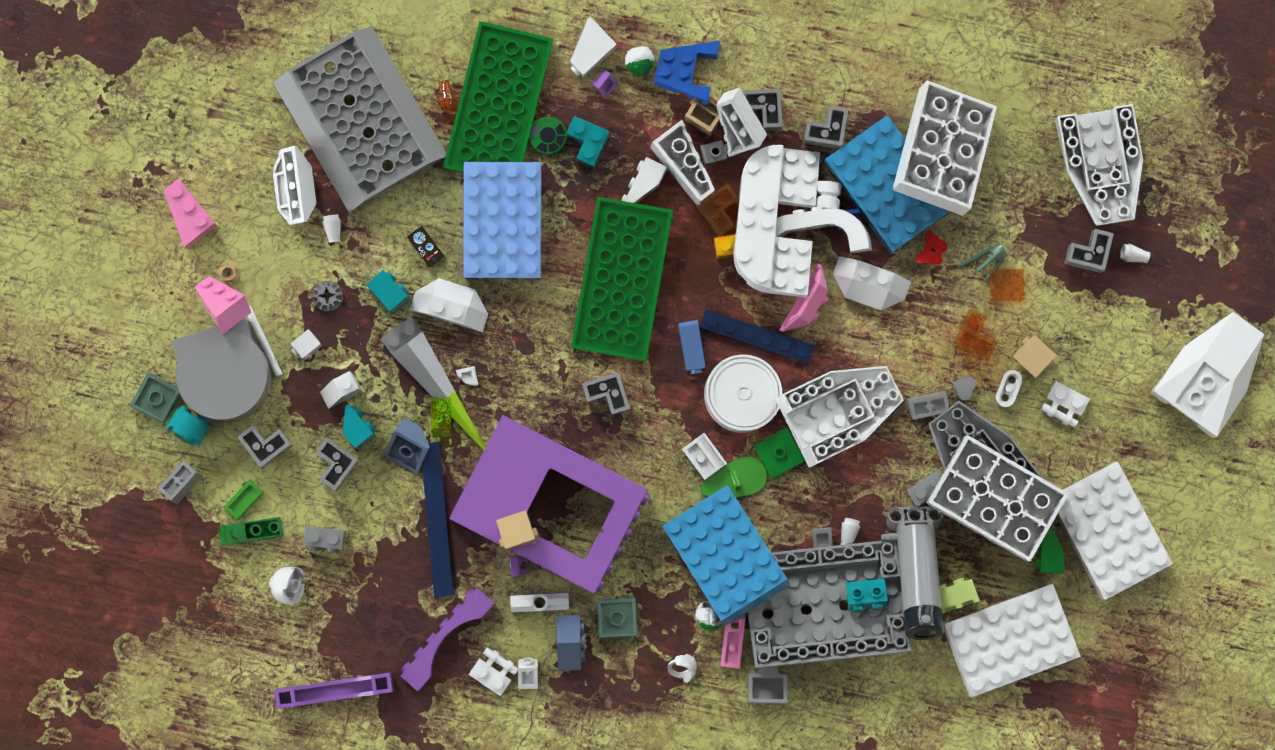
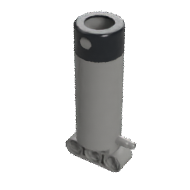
(918, 569)

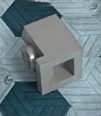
(707, 155)

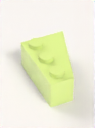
(958, 595)

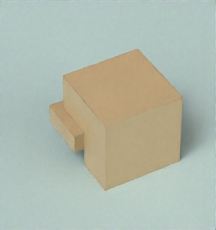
(704, 116)
(1035, 355)
(516, 531)

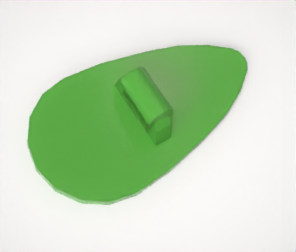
(742, 476)

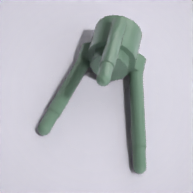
(995, 255)

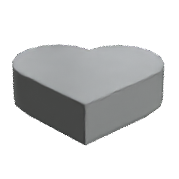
(964, 387)

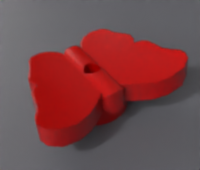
(932, 242)

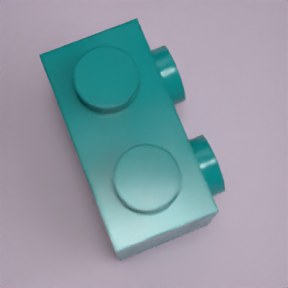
(866, 595)

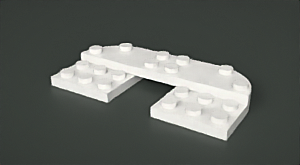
(769, 179)

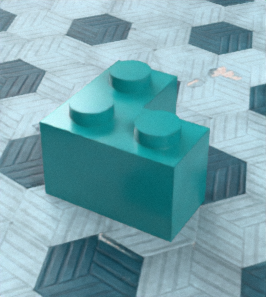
(592, 139)
(388, 292)

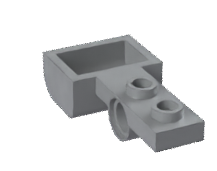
(767, 687)

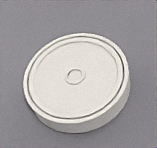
(742, 393)

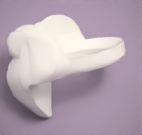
(686, 661)

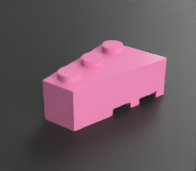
(188, 214)
(222, 303)

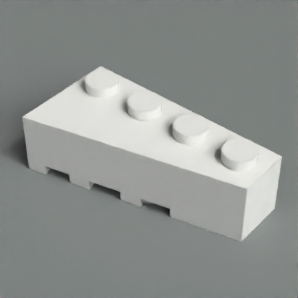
(683, 162)

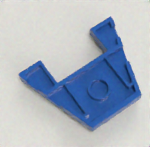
(677, 69)

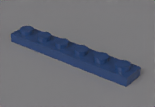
(756, 336)

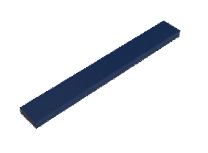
(437, 522)

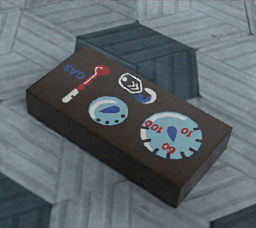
(425, 246)

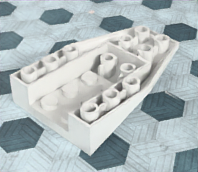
(1103, 161)
(1212, 373)
(838, 410)

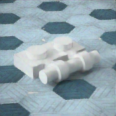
(1067, 398)
(490, 676)

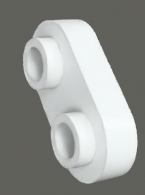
(1008, 389)

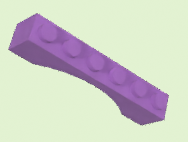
(420, 669)
(334, 690)

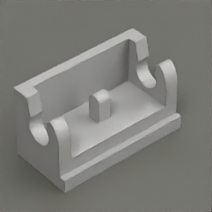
(928, 404)
(180, 482)

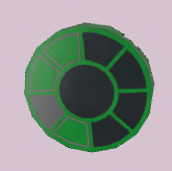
(548, 135)

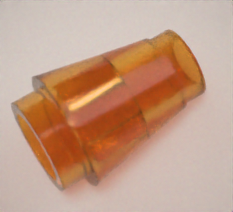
(446, 96)

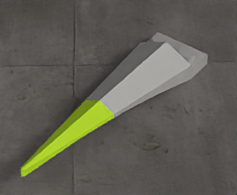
(415, 354)

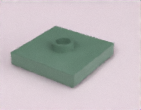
(155, 398)
(617, 618)

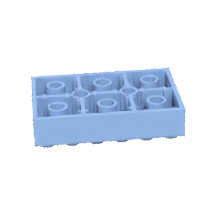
(502, 219)

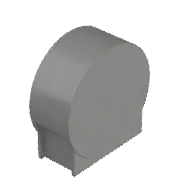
(222, 373)

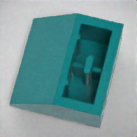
(356, 429)

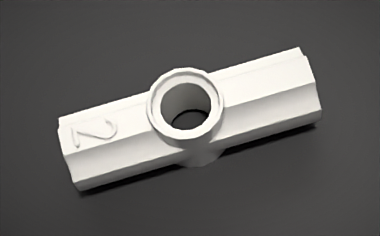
(553, 601)

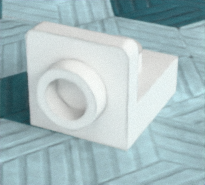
(527, 673)

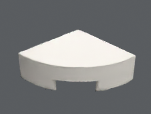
(468, 376)

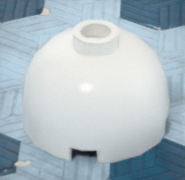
(287, 585)

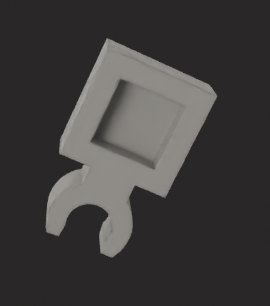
(822, 537)

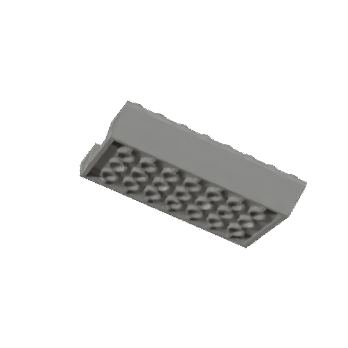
(337, 129)
(829, 633)

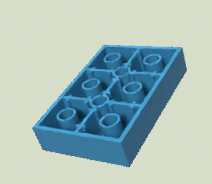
(867, 175)
(726, 555)

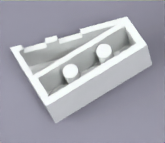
(739, 122)

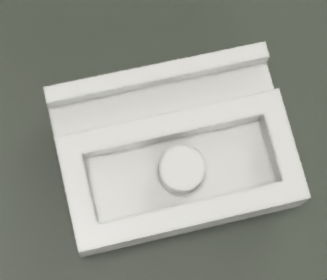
(704, 456)

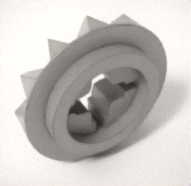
(334, 301)

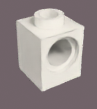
(305, 345)

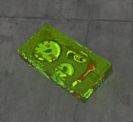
(441, 416)

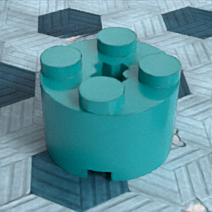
(188, 427)

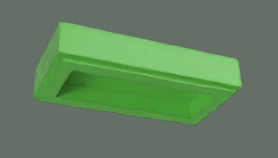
(243, 499)

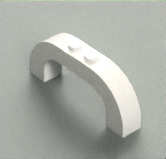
(818, 217)

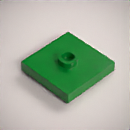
(779, 453)

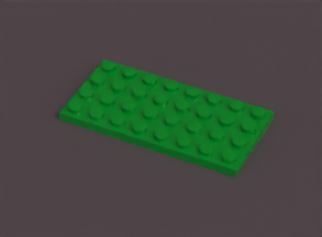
(498, 97)
(621, 278)

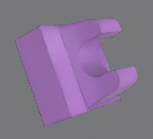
(605, 83)
(515, 567)

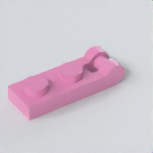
(733, 644)

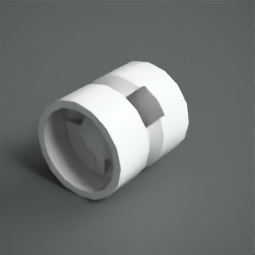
(828, 194)

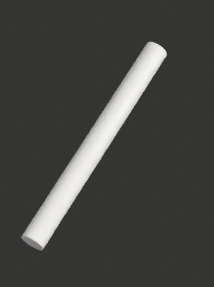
(264, 343)

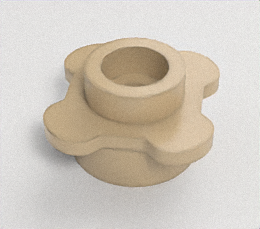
(233, 274)

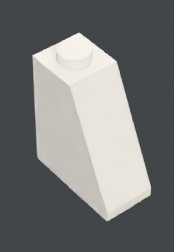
(591, 49)
(341, 389)

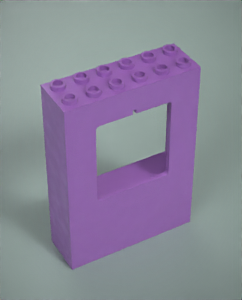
(511, 477)

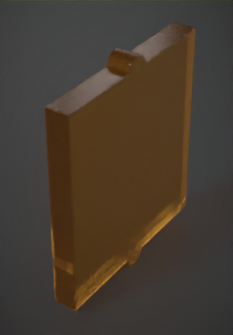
(1006, 284)

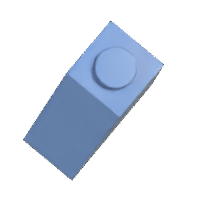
(691, 346)

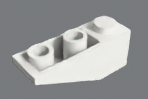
(647, 180)

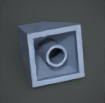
(408, 446)

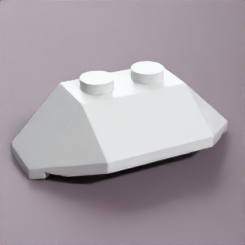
(294, 186)
(869, 284)
(451, 304)

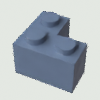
(570, 642)

